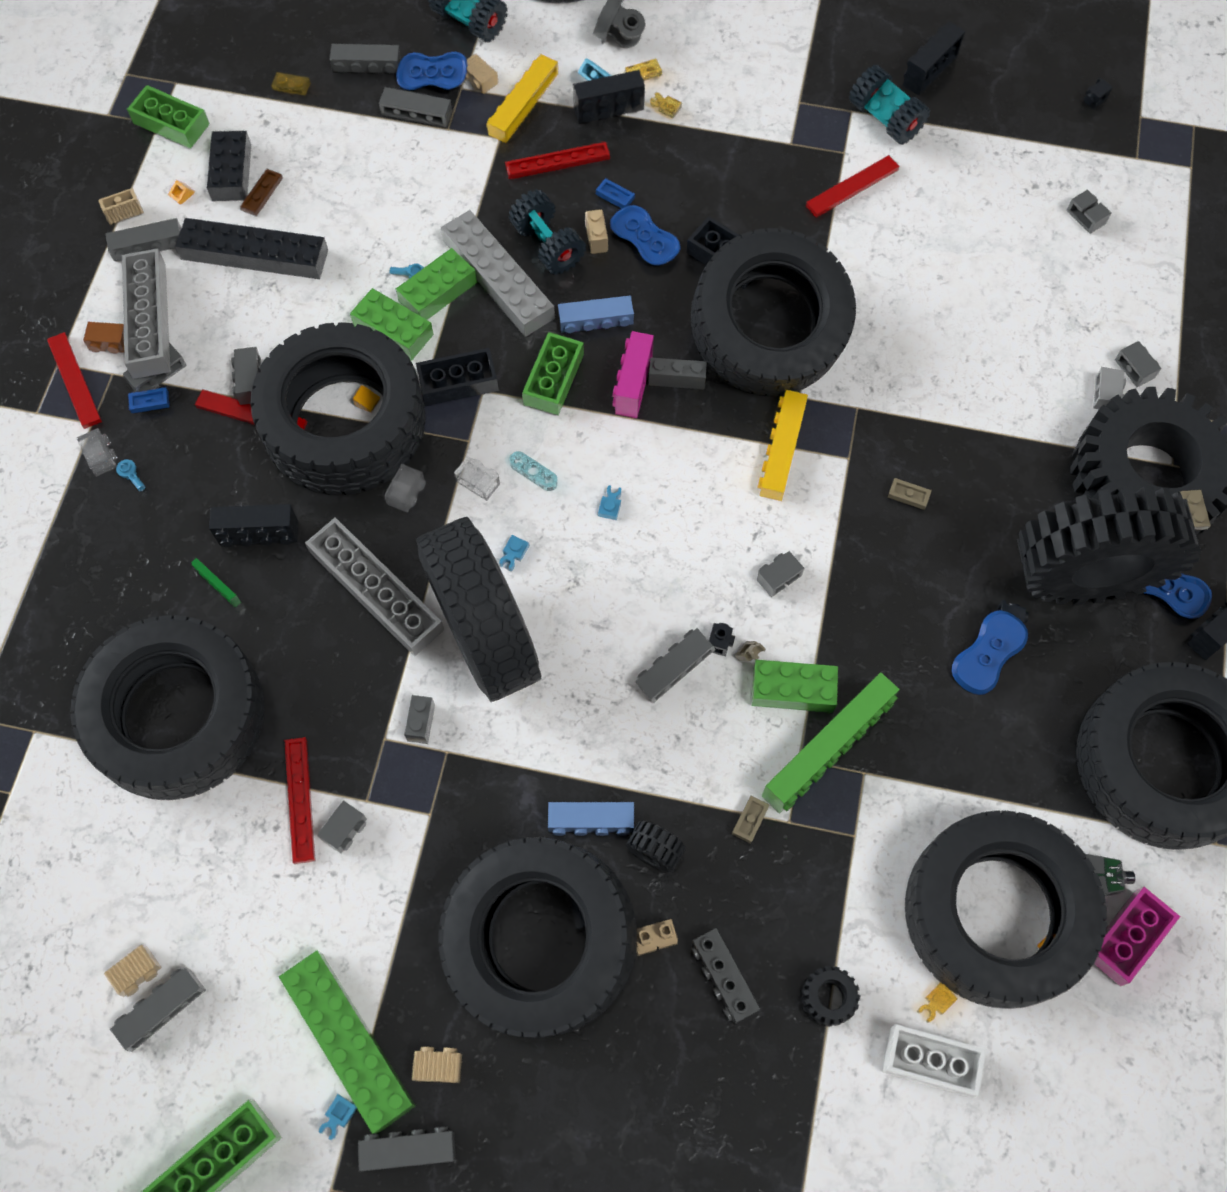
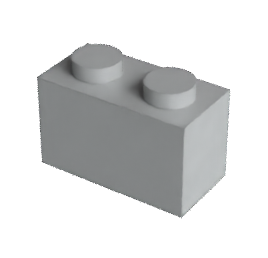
(1108, 384)

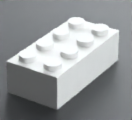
(934, 1061)

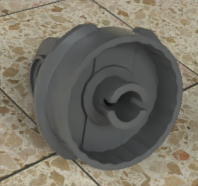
(621, 23)

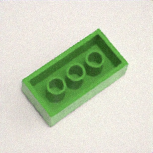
(168, 116)
(437, 284)
(393, 320)
(553, 373)
(794, 686)

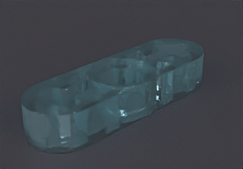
(530, 463)

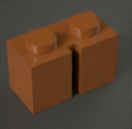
(104, 337)

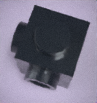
(721, 638)

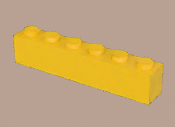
(522, 98)
(783, 445)

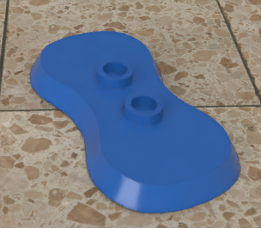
(421, 70)
(637, 227)
(1185, 595)
(998, 640)

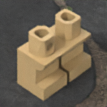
(654, 936)

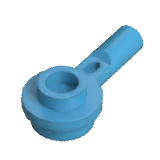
(411, 270)
(128, 470)

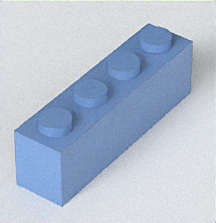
(595, 314)
(591, 817)

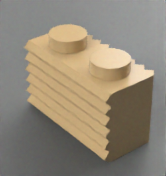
(480, 74)
(121, 206)
(596, 231)
(132, 971)
(437, 1066)

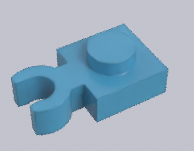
(610, 505)
(514, 550)
(339, 1113)

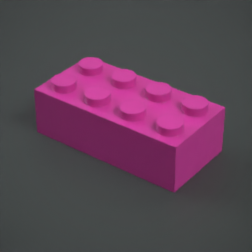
(633, 374)
(1134, 935)

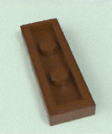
(261, 192)

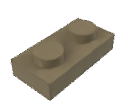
(909, 493)
(1197, 509)
(750, 819)

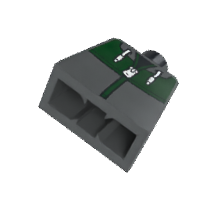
(1111, 874)

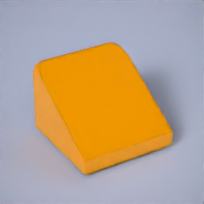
(180, 192)
(365, 399)

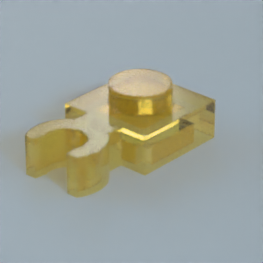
(667, 106)
(939, 1000)

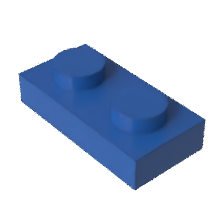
(615, 194)
(148, 400)

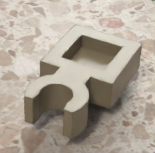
(749, 651)

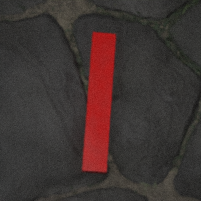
(557, 160)
(852, 186)
(74, 380)
(230, 407)
(299, 801)

